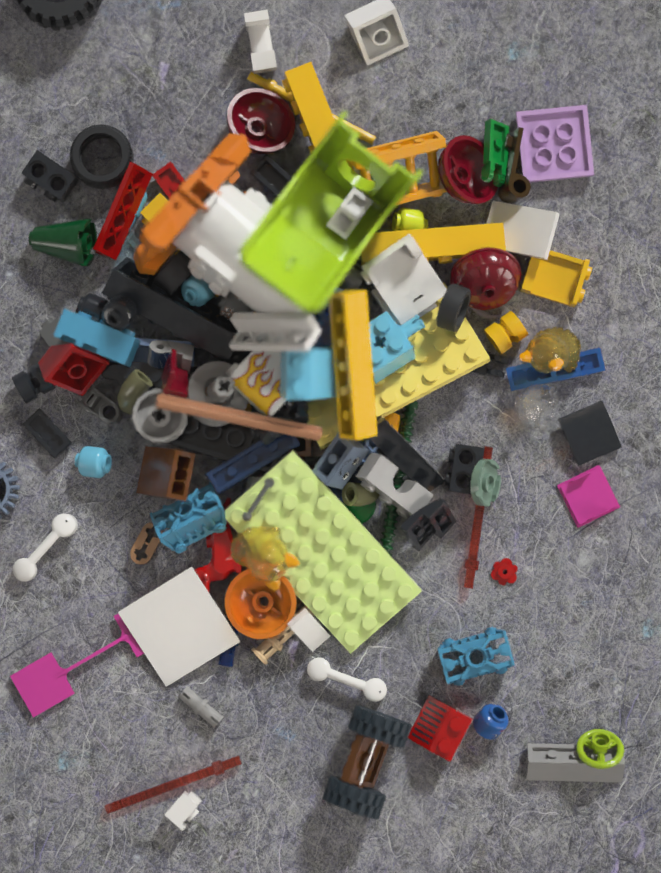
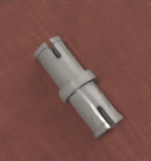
(200, 706)

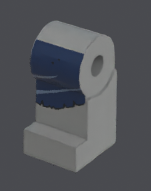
(160, 350)

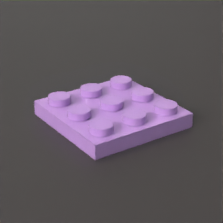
(555, 143)

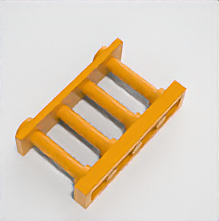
(408, 149)

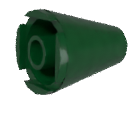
(66, 241)

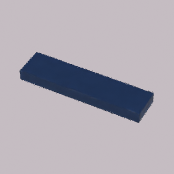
(249, 462)

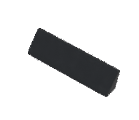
(405, 456)

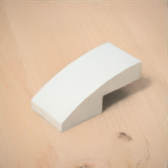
(349, 213)
(308, 629)

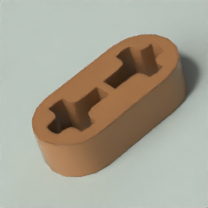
(139, 543)

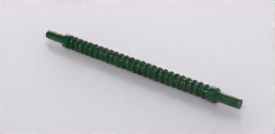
(398, 478)

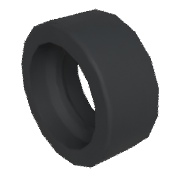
(453, 307)

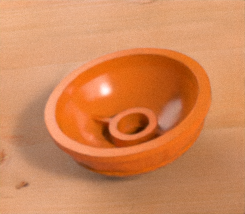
(248, 613)

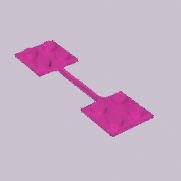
(46, 683)

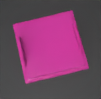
(588, 496)

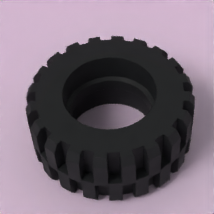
(59, 13)

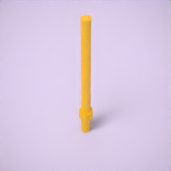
(271, 85)

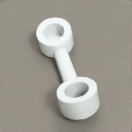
(25, 568)
(320, 669)

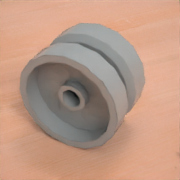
(146, 420)

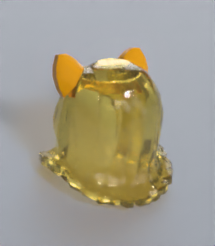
(553, 350)
(263, 554)

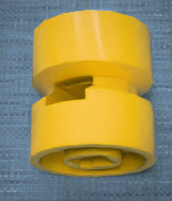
(507, 331)

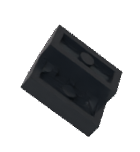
(590, 433)
(429, 520)

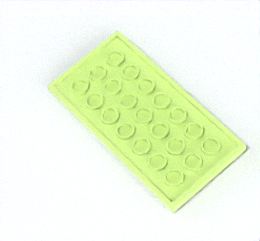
(342, 567)

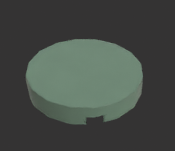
(485, 482)

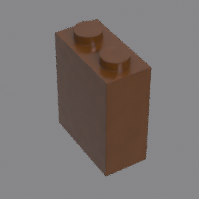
(165, 473)

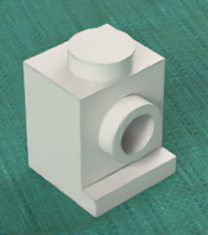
(183, 809)

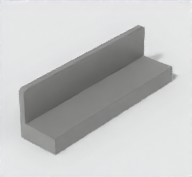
(562, 763)

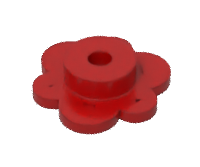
(497, 572)

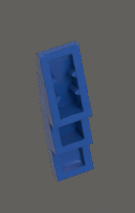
(525, 375)

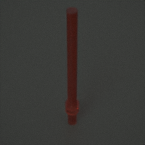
(472, 563)
(217, 768)

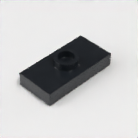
(47, 433)

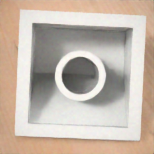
(377, 30)

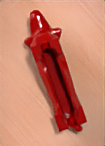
(221, 562)

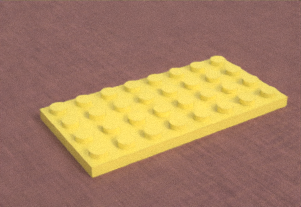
(438, 360)

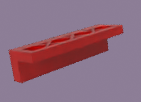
(122, 211)

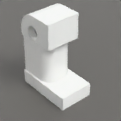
(260, 41)

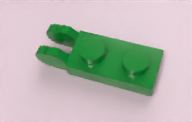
(495, 152)

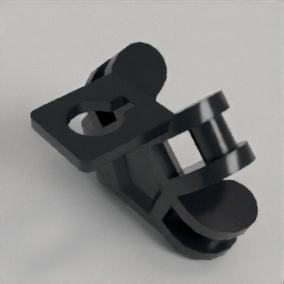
(295, 411)

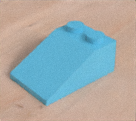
(307, 374)

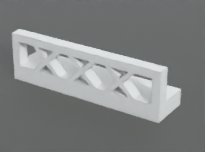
(277, 327)

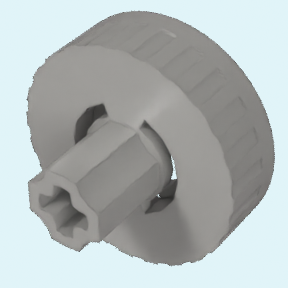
(215, 376)

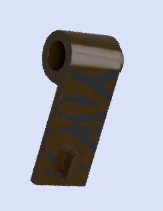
(515, 185)

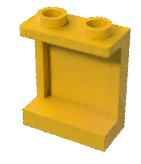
(557, 278)

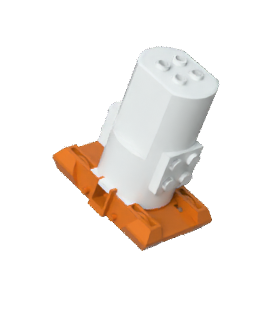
(210, 225)

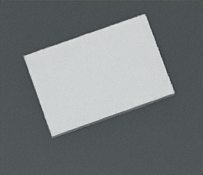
(526, 229)

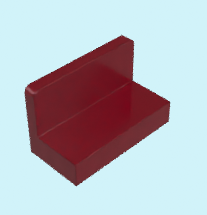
(174, 378)

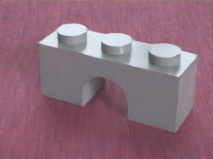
(378, 476)

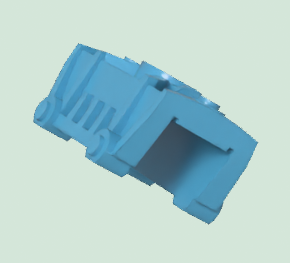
(189, 520)
(469, 644)

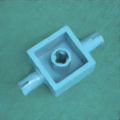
(394, 339)

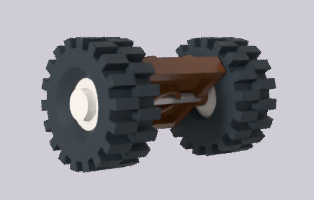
(364, 762)

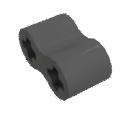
(353, 279)

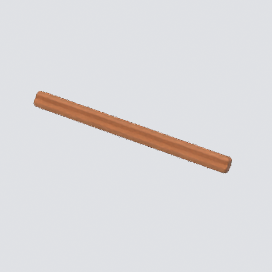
(238, 417)

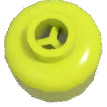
(409, 220)

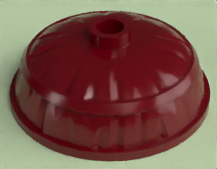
(266, 114)
(461, 171)
(487, 270)

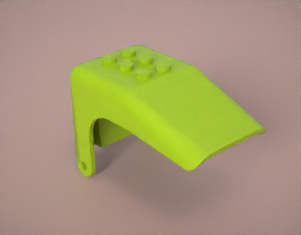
(293, 244)

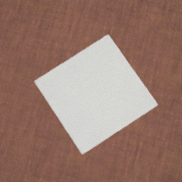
(179, 626)

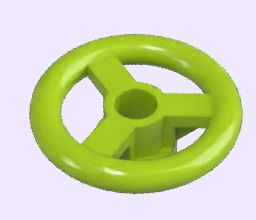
(601, 742)

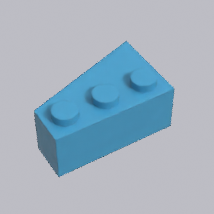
(97, 337)

